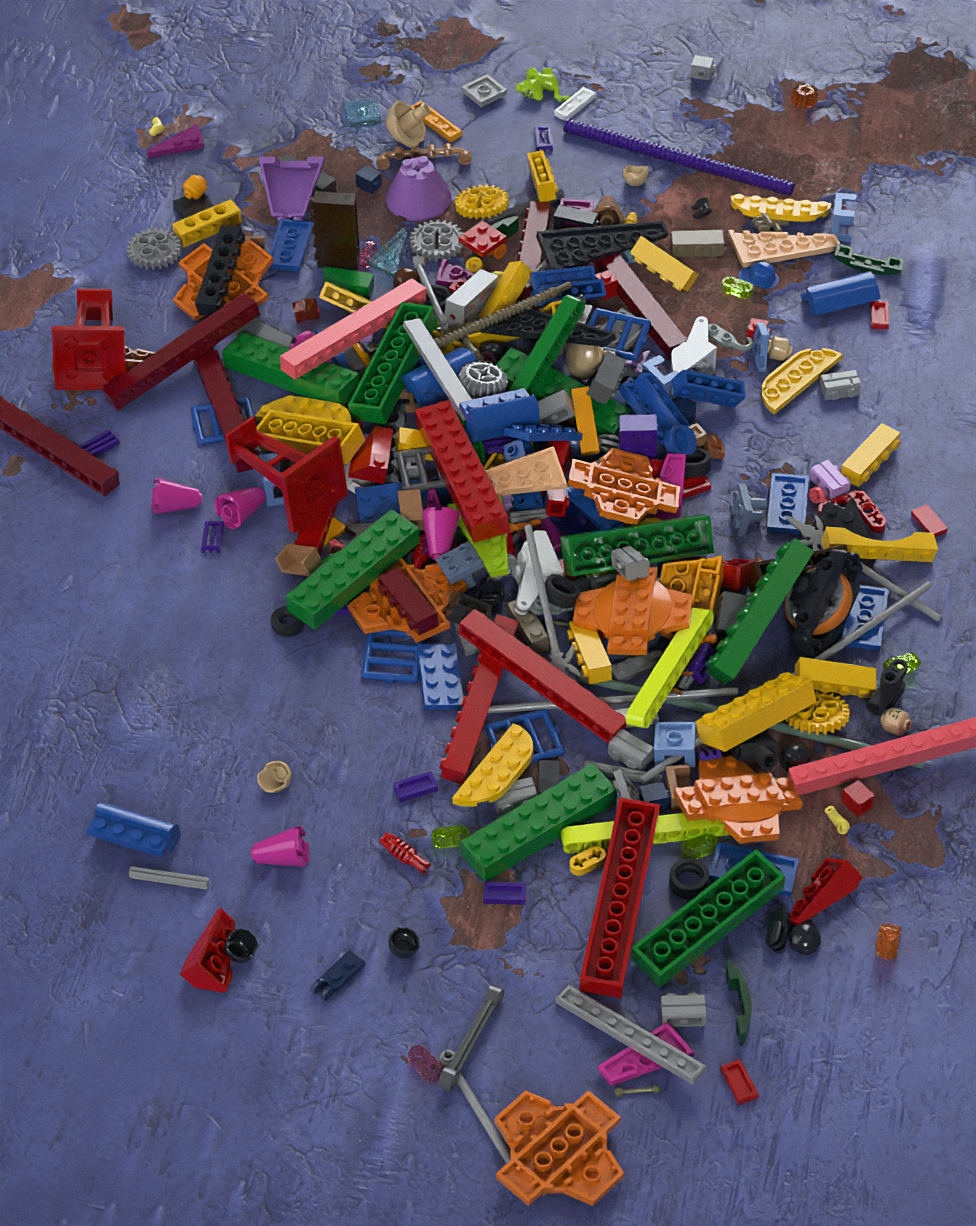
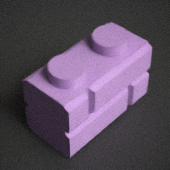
(830, 479)

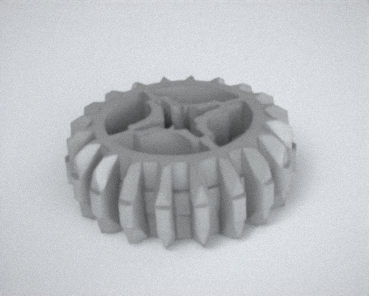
(483, 379)

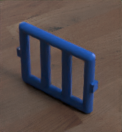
(613, 316)
(218, 437)
(390, 677)
(526, 718)

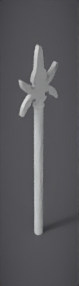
(815, 539)
(556, 655)

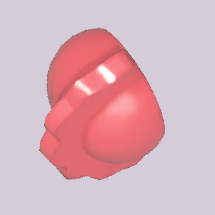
(817, 495)
(335, 546)

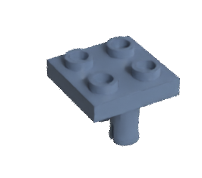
(743, 508)
(460, 564)

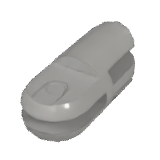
(606, 442)

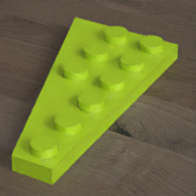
(491, 551)

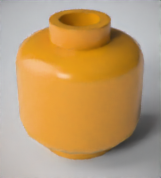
(194, 187)

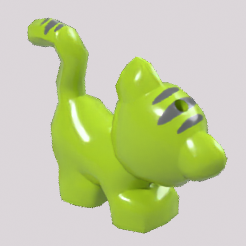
(536, 82)

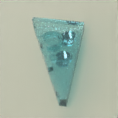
(389, 256)

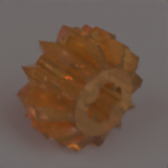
(804, 96)
(888, 941)

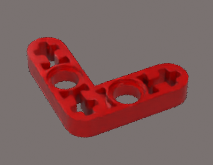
(865, 504)

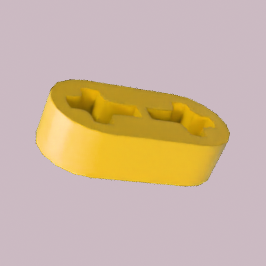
(587, 861)

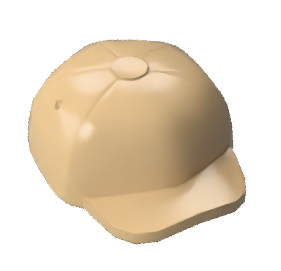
(407, 123)
(584, 359)

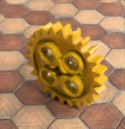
(481, 202)
(822, 716)

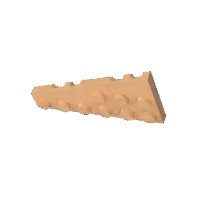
(779, 246)
(528, 474)

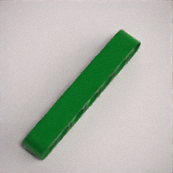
(549, 345)

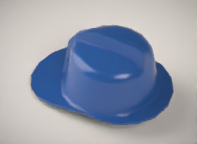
(760, 275)
(680, 440)

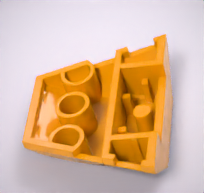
(696, 577)

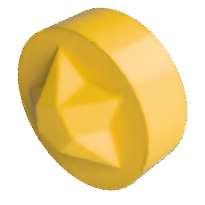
(474, 264)

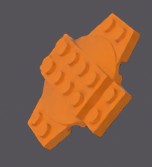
(245, 278)
(623, 486)
(633, 612)
(375, 614)
(739, 799)
(558, 1148)

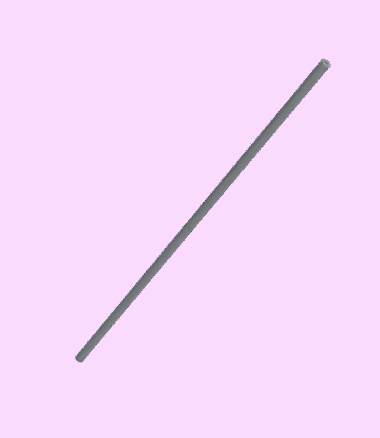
(823, 656)

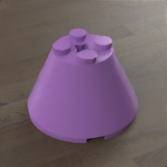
(418, 191)

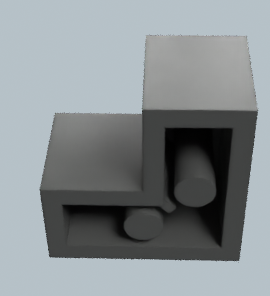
(726, 609)

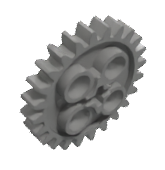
(424, 240)
(154, 248)

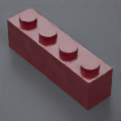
(408, 601)

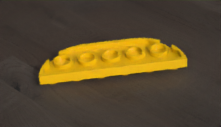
(780, 209)
(795, 376)
(306, 406)
(498, 769)

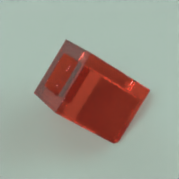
(306, 310)

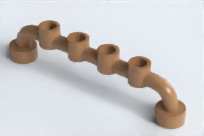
(399, 153)

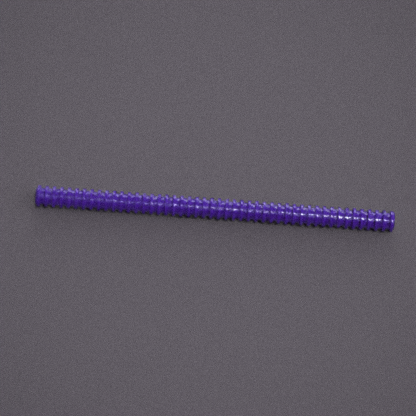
(678, 157)

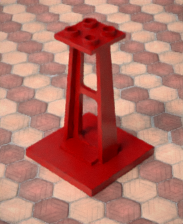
(89, 354)
(308, 485)

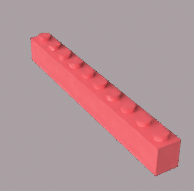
(350, 330)
(883, 757)

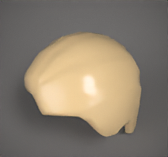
(635, 175)
(274, 777)

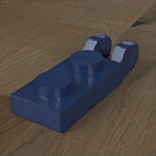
(338, 975)

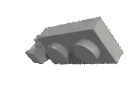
(635, 666)

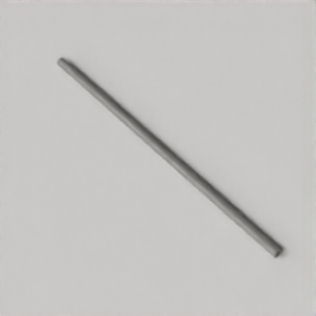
(614, 700)

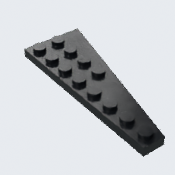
(583, 245)
(532, 324)

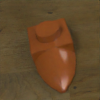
(715, 446)

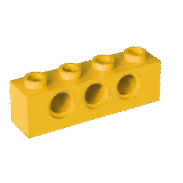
(207, 222)

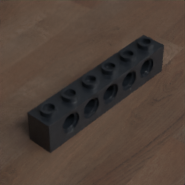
(220, 270)
(396, 420)

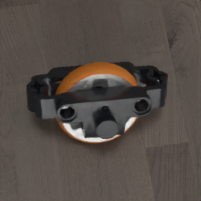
(825, 610)

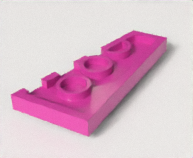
(672, 473)
(632, 1064)

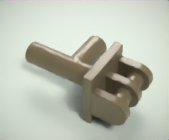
(763, 223)

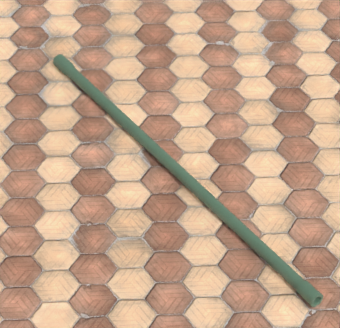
(709, 708)

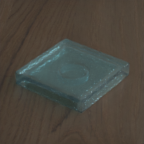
(362, 112)

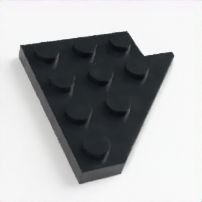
(843, 518)

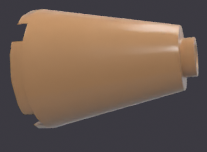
(608, 211)

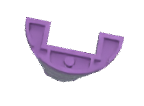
(290, 185)

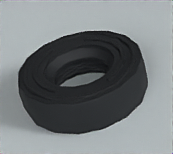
(285, 630)

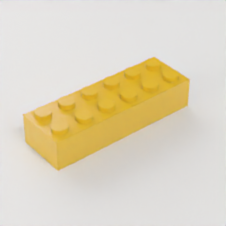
(309, 432)
(755, 711)

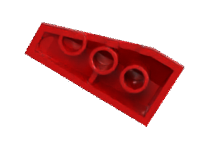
(373, 456)
(735, 572)
(830, 883)
(207, 963)

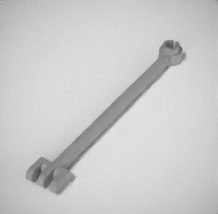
(418, 264)
(496, 1139)

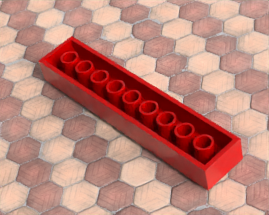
(462, 471)
(619, 898)

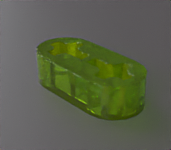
(737, 287)
(911, 658)
(449, 835)
(698, 846)

